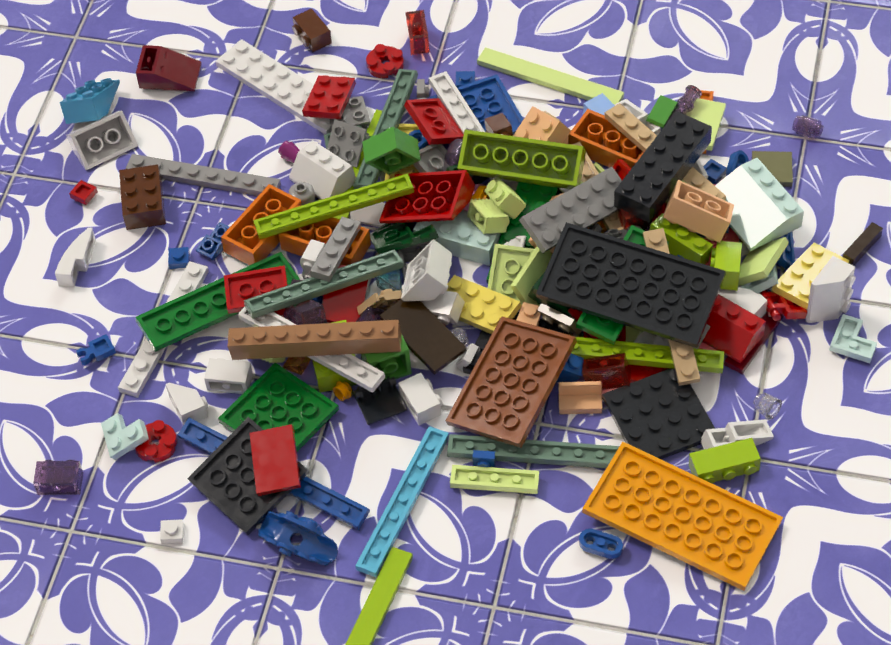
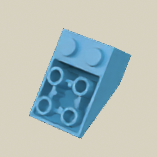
(89, 101)

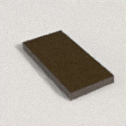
(425, 334)

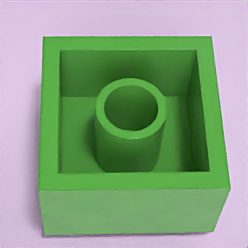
(391, 150)
(391, 363)

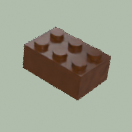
(142, 197)

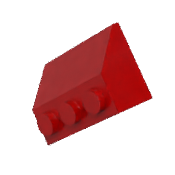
(733, 329)

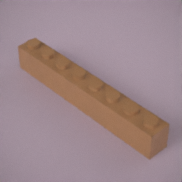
(314, 339)

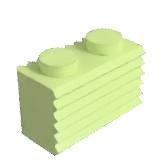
(505, 197)
(487, 216)

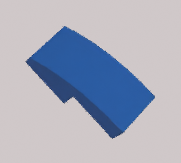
(212, 245)

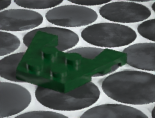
(399, 236)

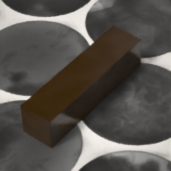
(863, 243)

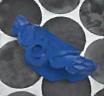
(315, 544)

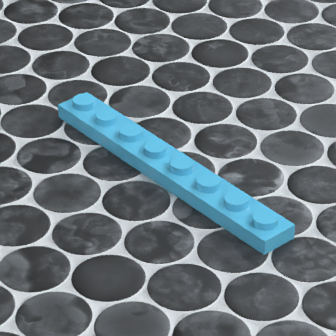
(402, 502)

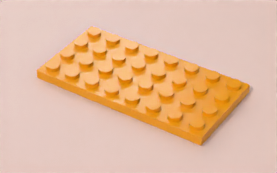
(683, 515)

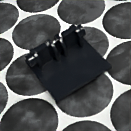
(381, 403)

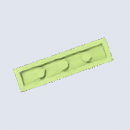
(494, 479)

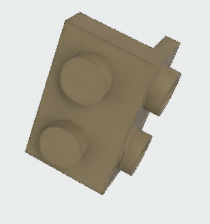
(563, 321)

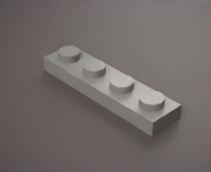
(335, 249)

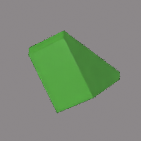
(662, 111)

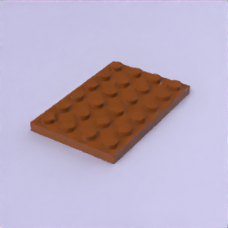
(511, 381)

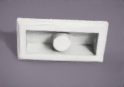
(369, 215)

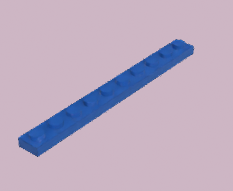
(310, 491)

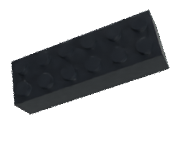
(662, 165)

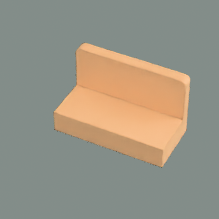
(580, 397)

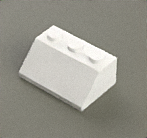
(102, 140)
(322, 170)
(427, 274)
(831, 291)

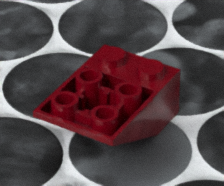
(166, 69)

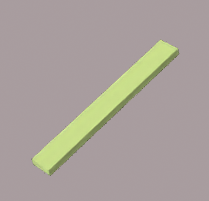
(546, 76)

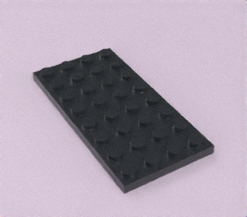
(631, 284)

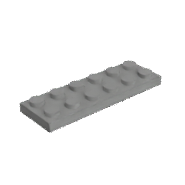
(579, 206)

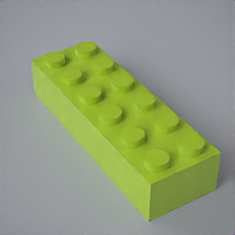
(522, 159)

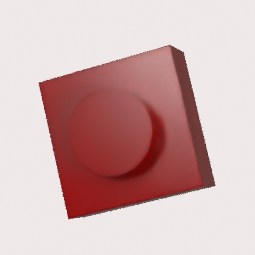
(83, 192)

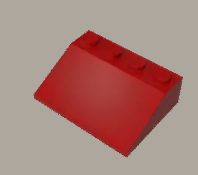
(435, 198)

